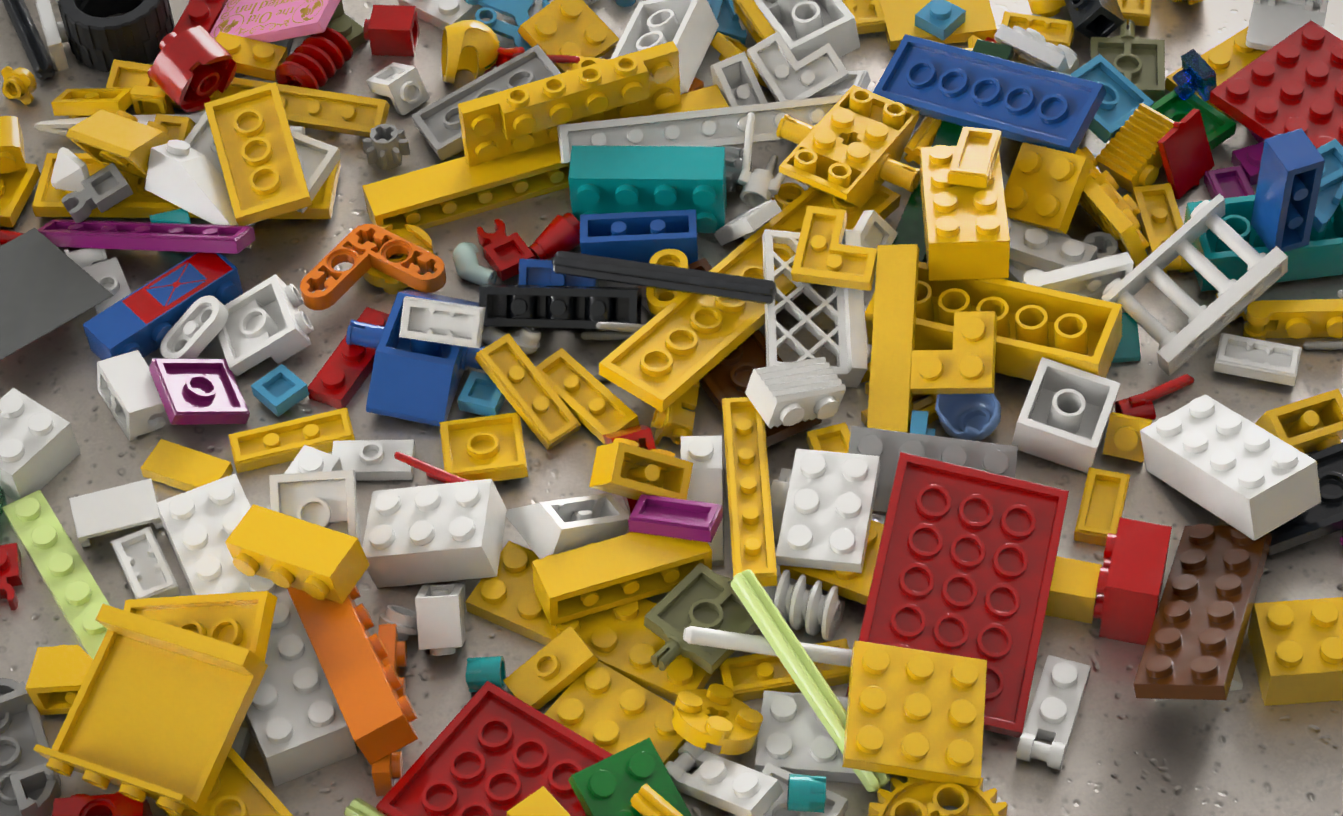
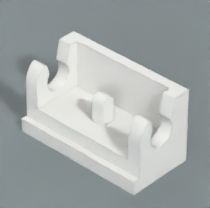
(130, 393)
(115, 510)

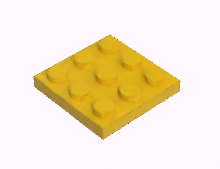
(915, 713)

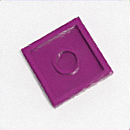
(199, 391)

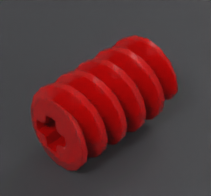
(315, 60)

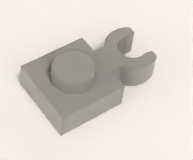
(101, 191)

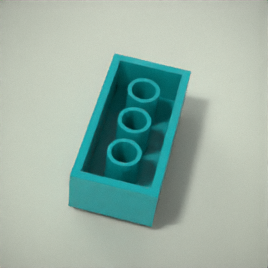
(650, 180)
(1318, 259)

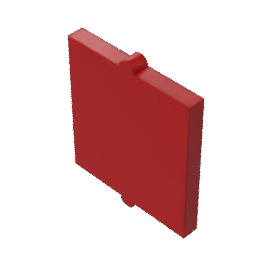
(1186, 153)

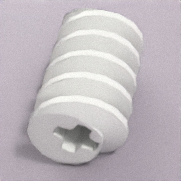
(807, 606)

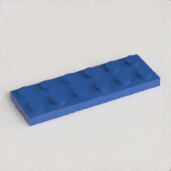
(991, 93)

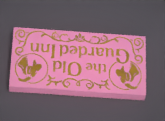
(274, 19)

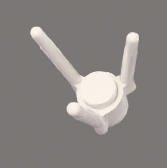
(759, 184)

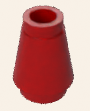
(559, 235)

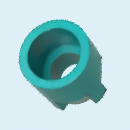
(485, 669)
(806, 793)

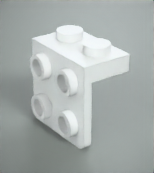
(1277, 19)

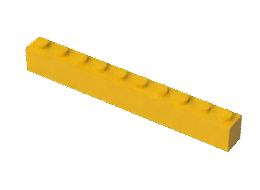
(459, 191)

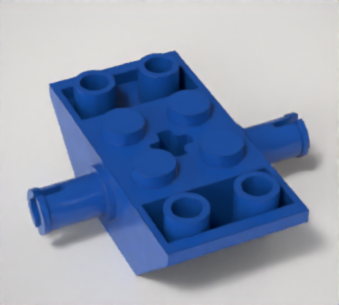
(408, 375)

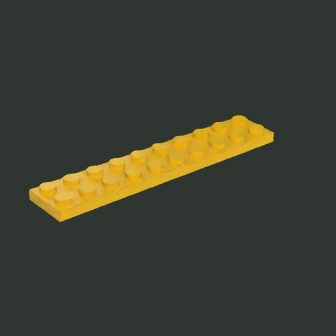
(702, 330)

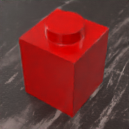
(392, 30)

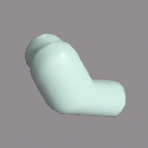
(468, 266)

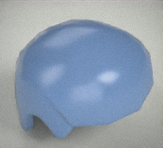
(968, 415)

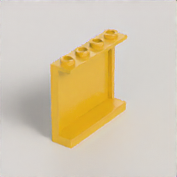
(156, 711)

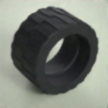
(124, 37)

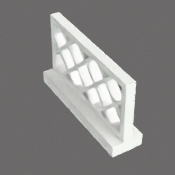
(847, 313)

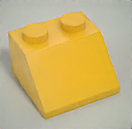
(119, 140)

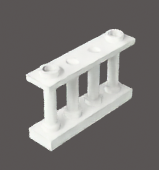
(1203, 320)

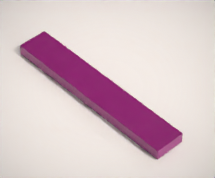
(149, 236)

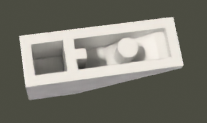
(189, 182)
(707, 480)

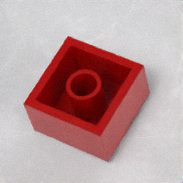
(1131, 580)

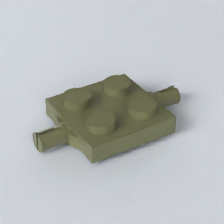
(1136, 58)
(697, 601)

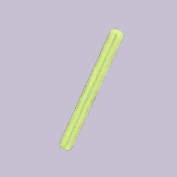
(799, 666)

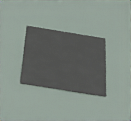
(40, 290)

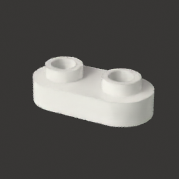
(195, 329)

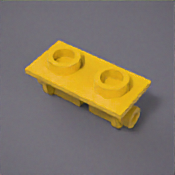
(675, 420)

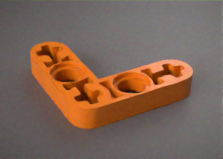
(367, 256)

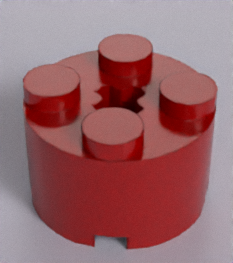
(192, 68)

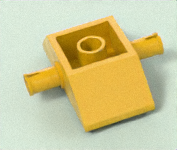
(852, 147)

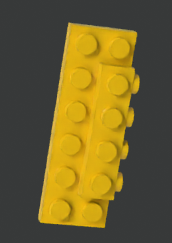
(602, 91)
(1113, 212)

